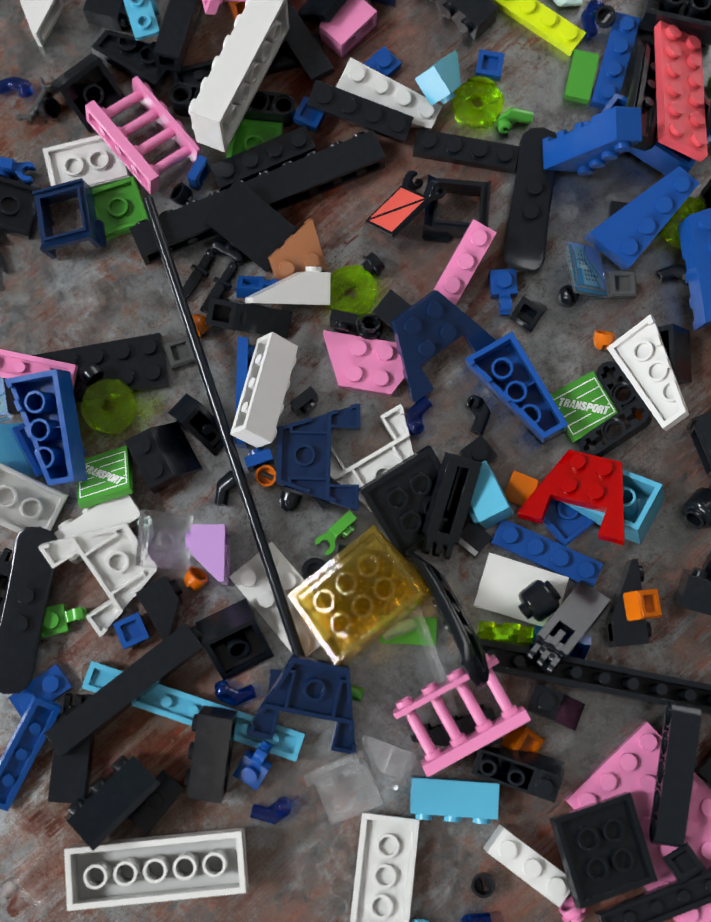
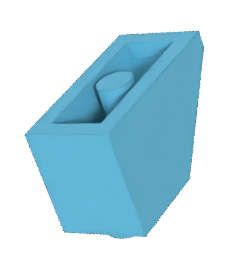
(441, 79)
(488, 500)

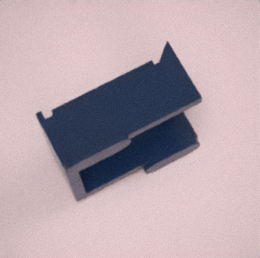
(92, 230)

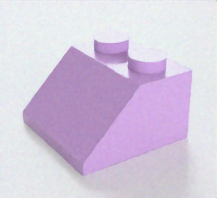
(211, 548)

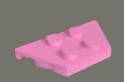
(364, 363)

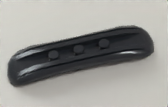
(643, 92)
(530, 205)
(24, 609)
(454, 620)

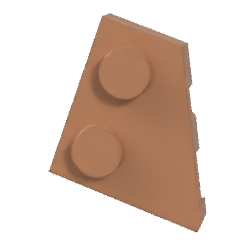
(298, 252)

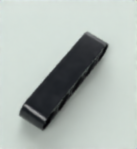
(271, 103)
(675, 774)

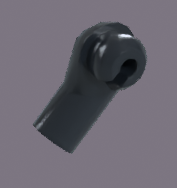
(671, 272)
(480, 413)
(223, 486)

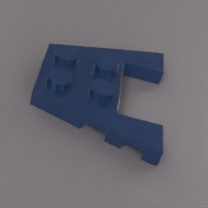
(426, 331)
(305, 456)
(312, 690)

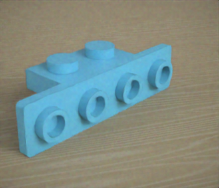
(142, 18)

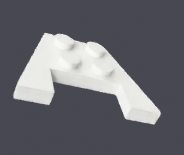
(380, 460)
(112, 560)

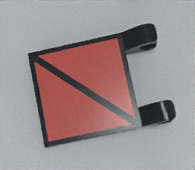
(404, 205)

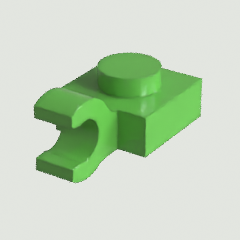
(342, 527)
(58, 619)

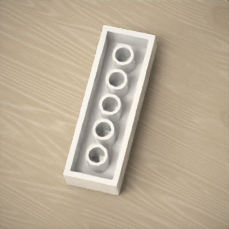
(238, 72)
(156, 869)

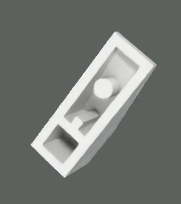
(299, 289)

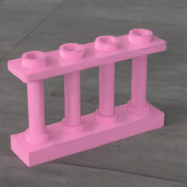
(131, 154)
(460, 744)

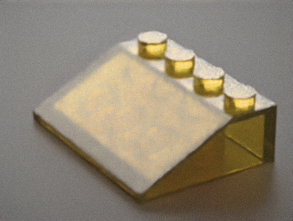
(359, 596)

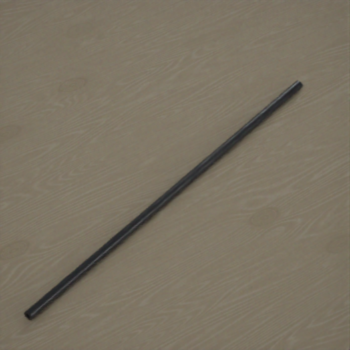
(224, 429)

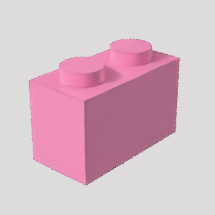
(348, 26)

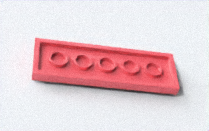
(680, 91)

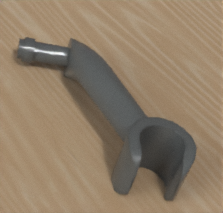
(33, 113)

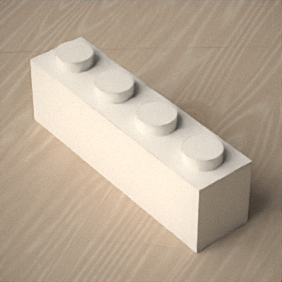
(264, 390)

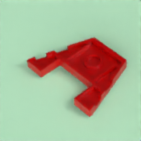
(583, 482)

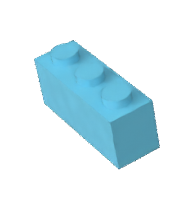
(454, 799)

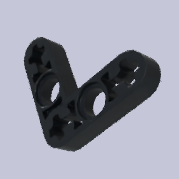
(626, 410)

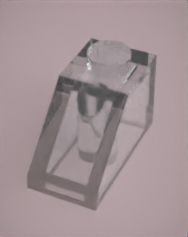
(389, 762)

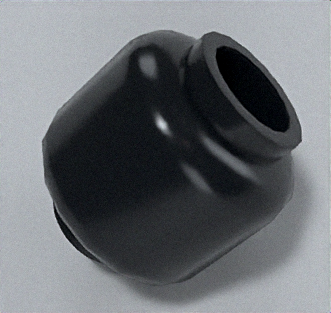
(698, 508)
(539, 600)

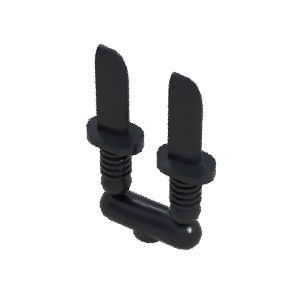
(201, 270)

